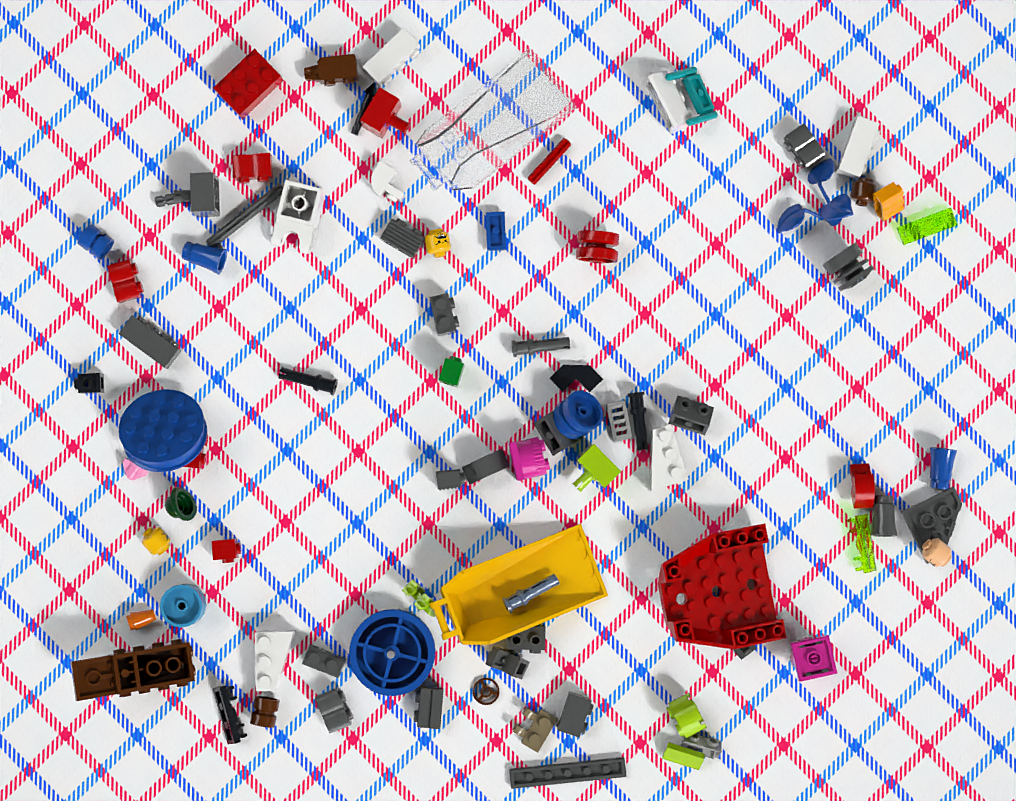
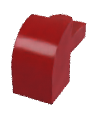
(862, 486)

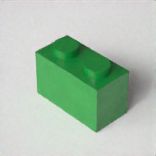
(452, 371)

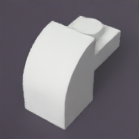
(381, 182)

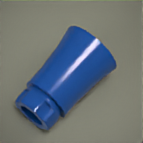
(205, 256)
(941, 467)

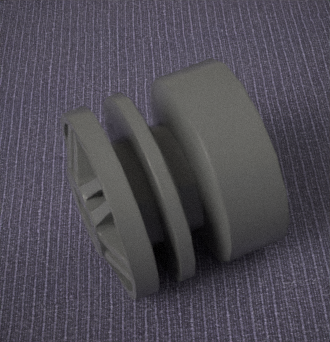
(848, 267)

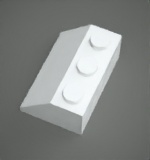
(668, 101)

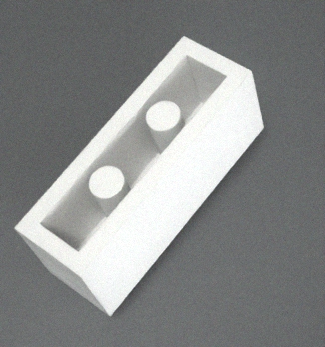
(392, 57)
(858, 148)

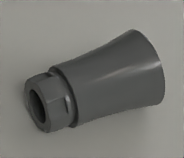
(883, 517)

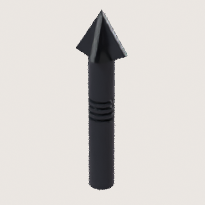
(370, 93)

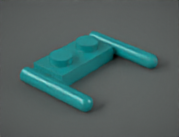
(697, 94)

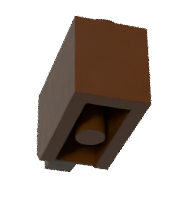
(333, 70)

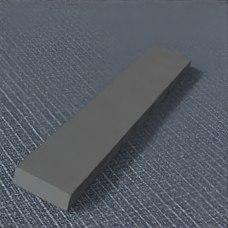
(567, 772)

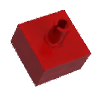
(382, 114)

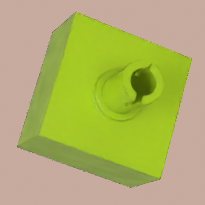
(596, 468)

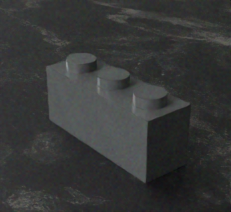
(150, 341)

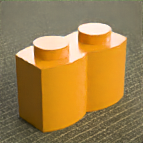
(888, 201)

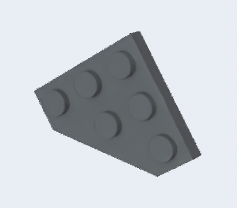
(933, 517)

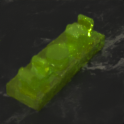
(927, 226)
(863, 543)

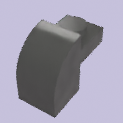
(485, 466)
(507, 662)

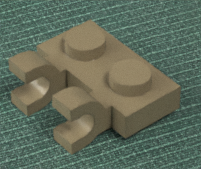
(538, 730)

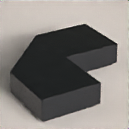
(569, 373)

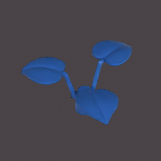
(832, 212)

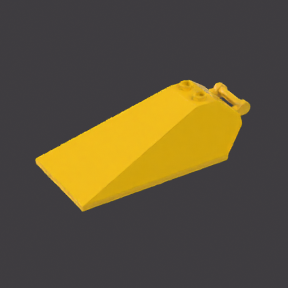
(477, 592)

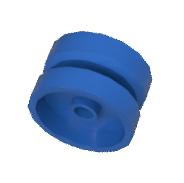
(578, 415)

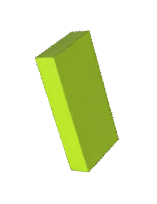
(683, 756)

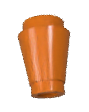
(140, 619)

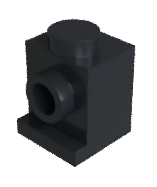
(96, 383)

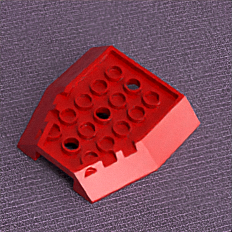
(737, 614)

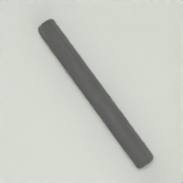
(245, 216)

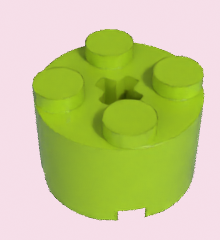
(686, 715)

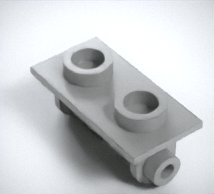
(710, 746)

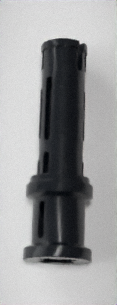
(317, 382)
(638, 411)

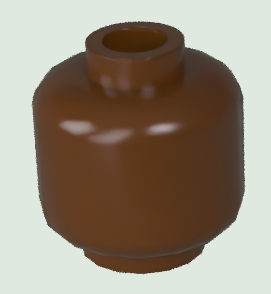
(863, 191)

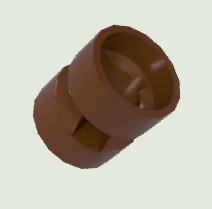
(264, 712)

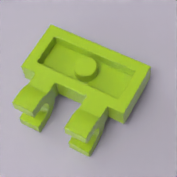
(418, 593)

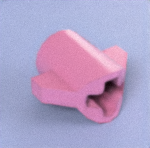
(133, 471)

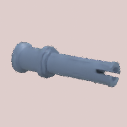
(522, 597)

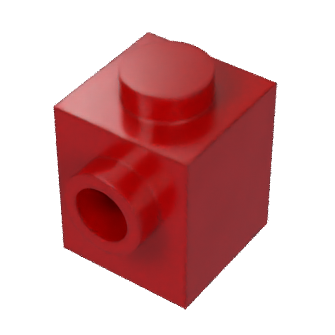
(226, 550)

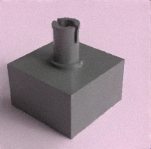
(202, 194)

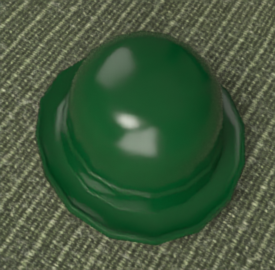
(181, 504)

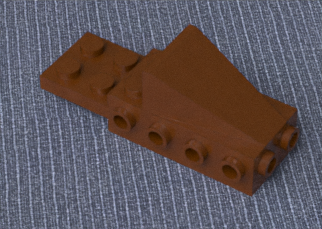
(134, 670)

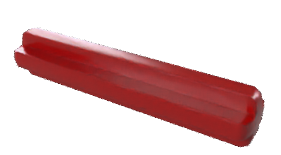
(549, 161)

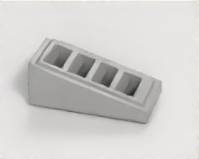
(612, 423)

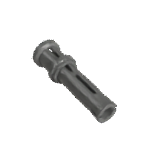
(530, 346)

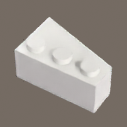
(666, 461)
(270, 657)

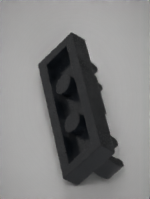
(228, 714)

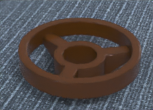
(485, 696)

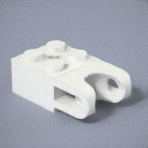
(295, 219)

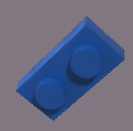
(495, 231)

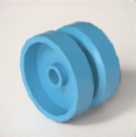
(174, 597)

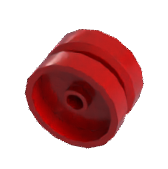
(597, 246)

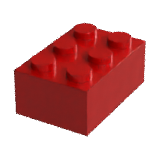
(248, 84)

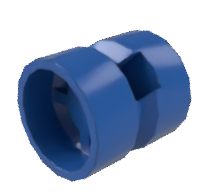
(93, 240)

